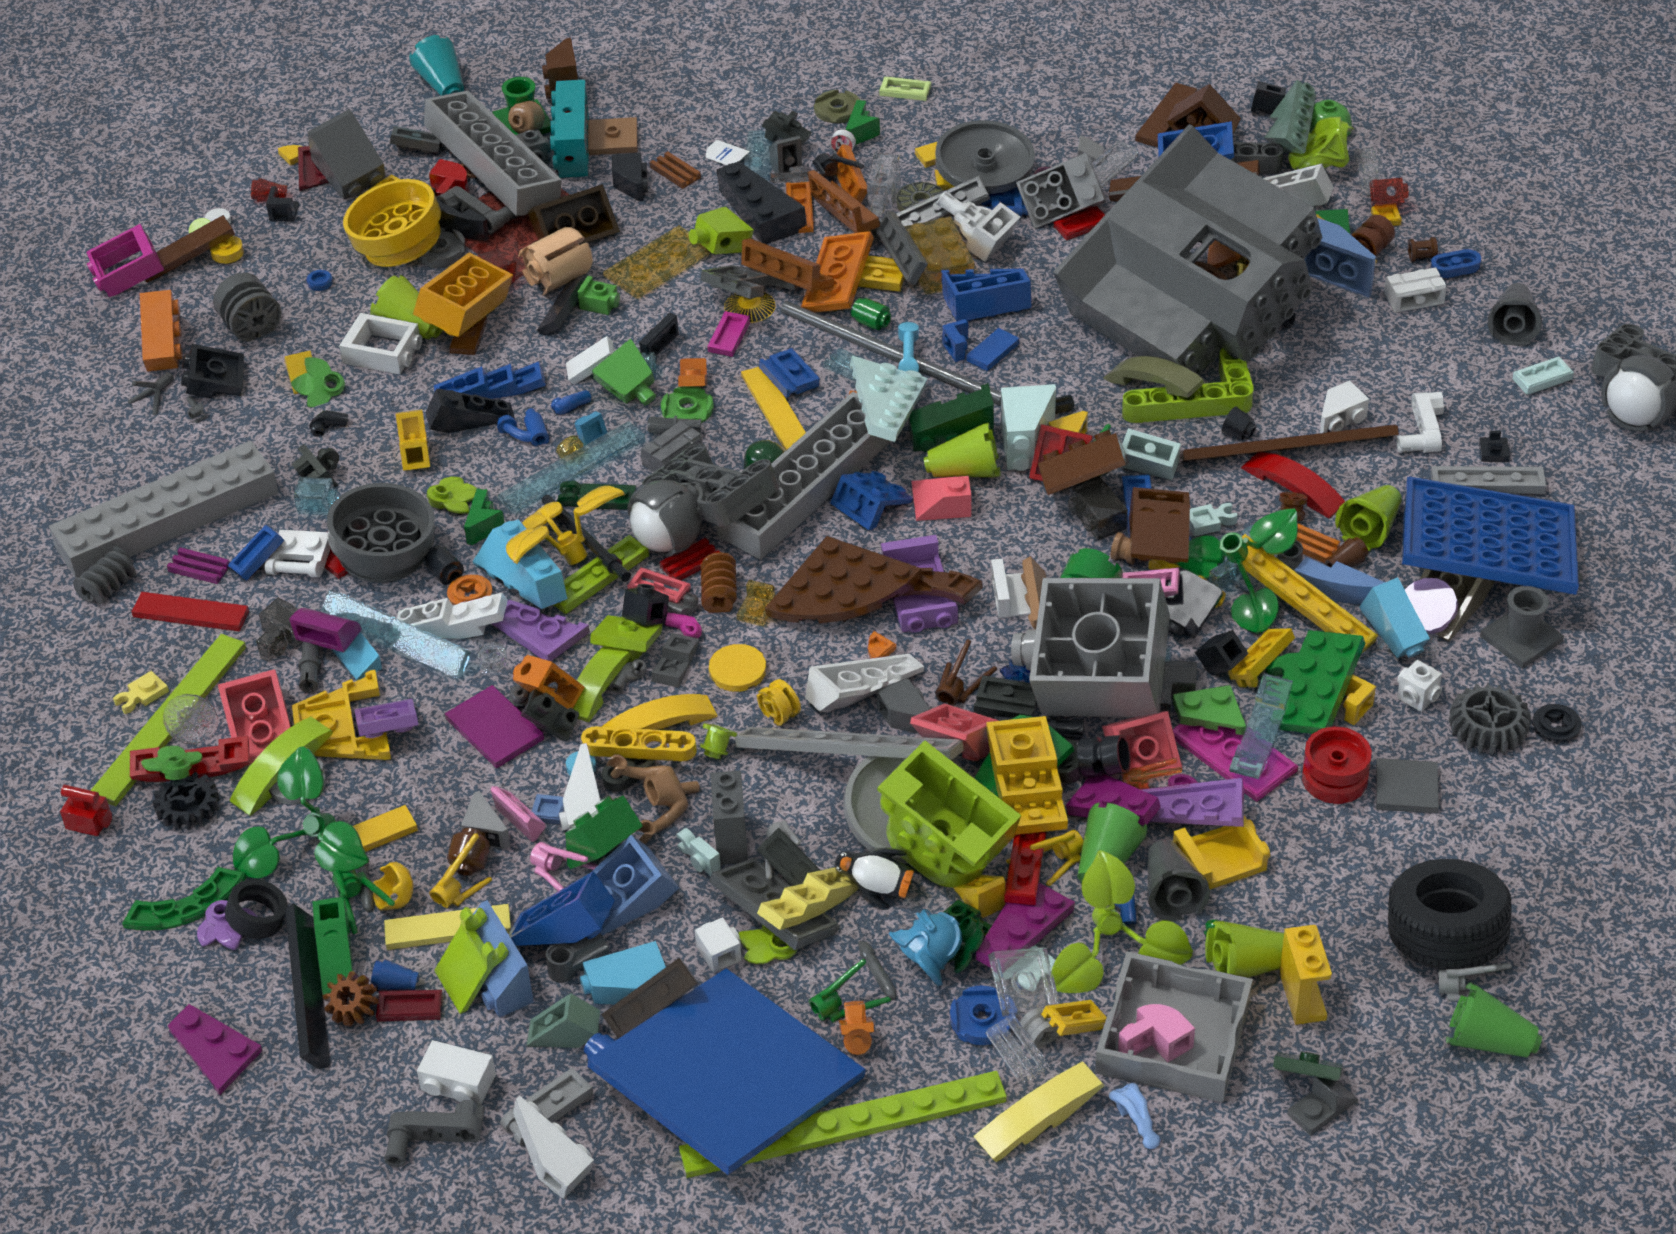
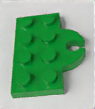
(1319, 678)

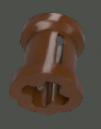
(1430, 245)

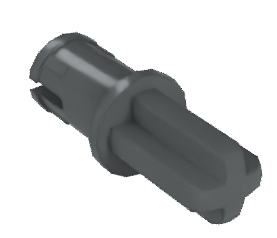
(660, 424)

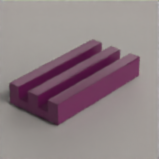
(200, 562)

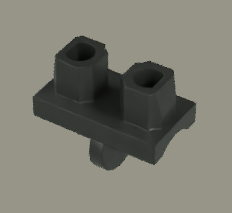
(784, 126)
(326, 460)
(550, 715)

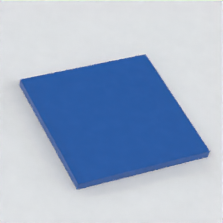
(1490, 535)
(726, 1070)

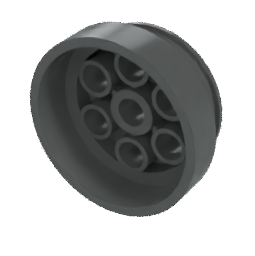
(381, 531)

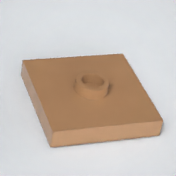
(612, 136)

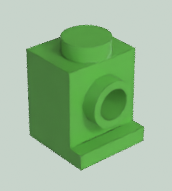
(598, 296)

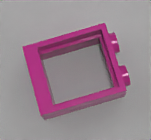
(118, 249)

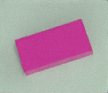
(728, 333)

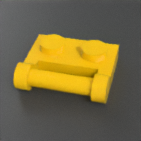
(881, 274)

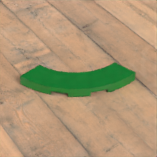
(172, 913)

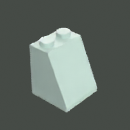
(1021, 417)

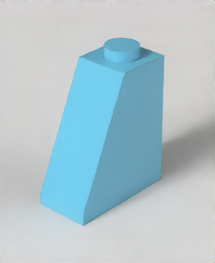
(1395, 618)
(620, 973)

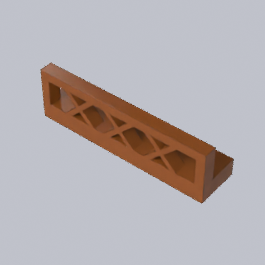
(842, 204)
(783, 265)

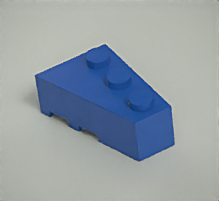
(986, 295)

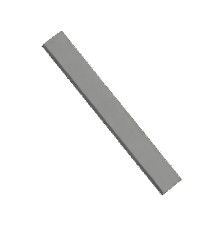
(842, 742)

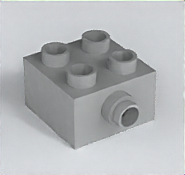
(1097, 647)

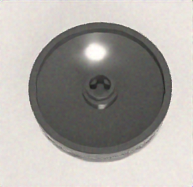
(985, 150)

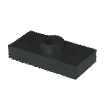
(786, 858)

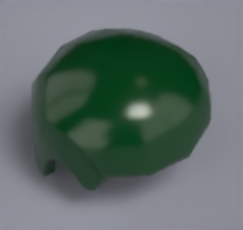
(762, 450)

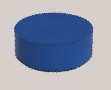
(319, 280)

